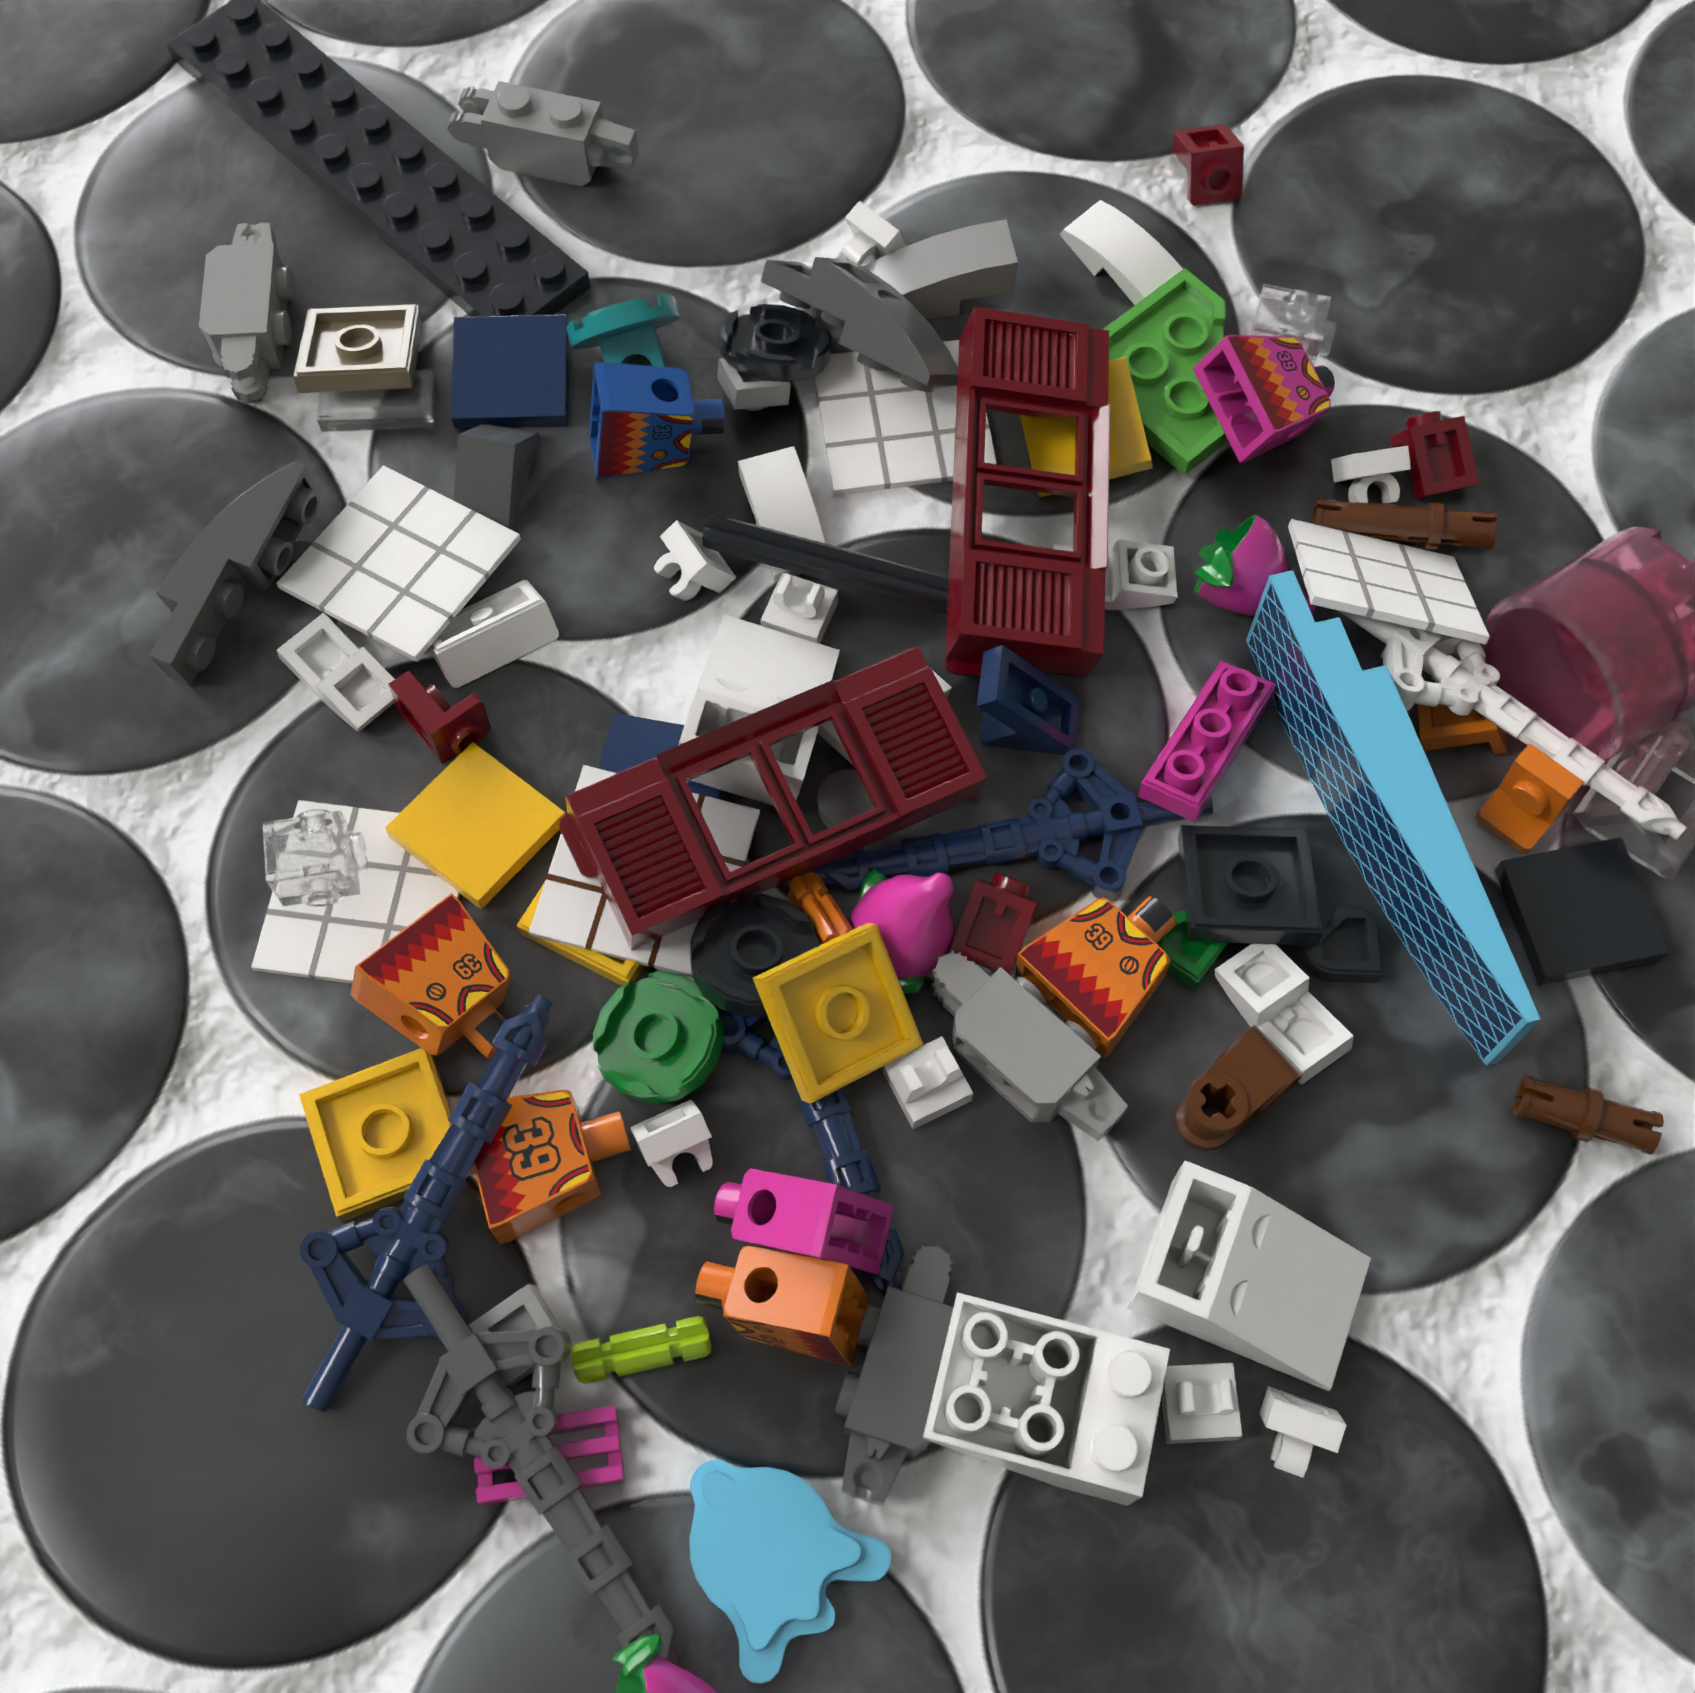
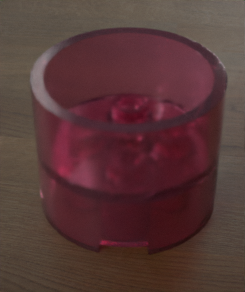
(1602, 642)

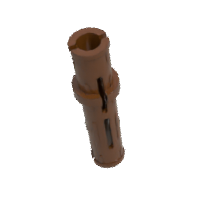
(1416, 525)

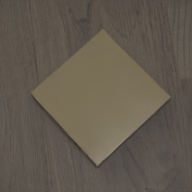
(358, 348)

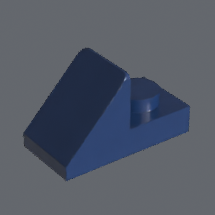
(1025, 706)

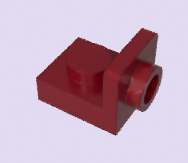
(1212, 161)
(1437, 454)
(439, 726)
(995, 922)

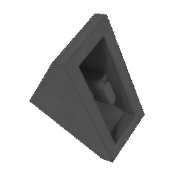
(494, 470)

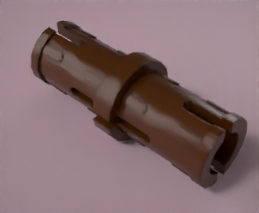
(1588, 1114)

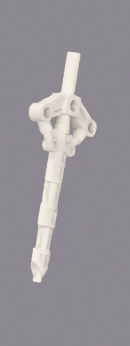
(1472, 685)

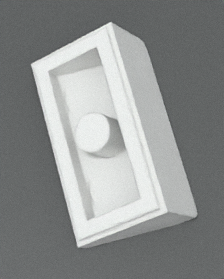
(494, 633)

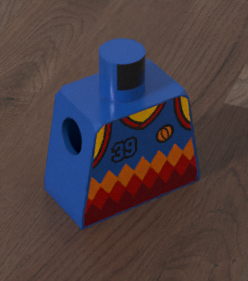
(646, 419)

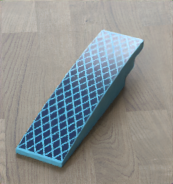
(1391, 815)

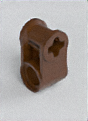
(1240, 1085)

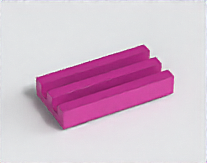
(605, 1417)

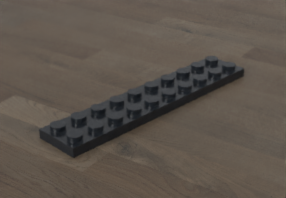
(377, 164)

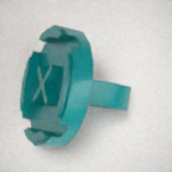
(625, 329)

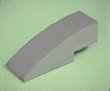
(952, 268)

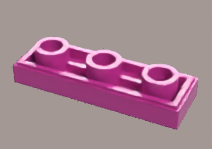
(1207, 741)

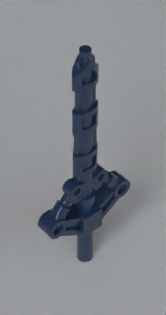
(1046, 831)
(834, 1129)
(411, 1235)

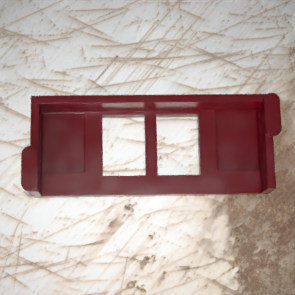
(1015, 595)
(654, 846)

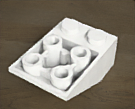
(747, 673)
(1250, 1276)
(1048, 1398)

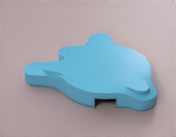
(767, 1556)

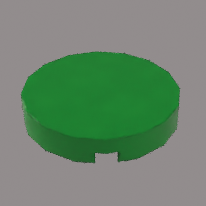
(658, 1038)

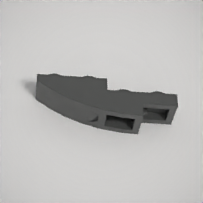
(873, 318)
(239, 547)

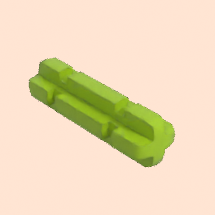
(641, 1350)

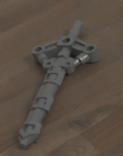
(518, 1435)

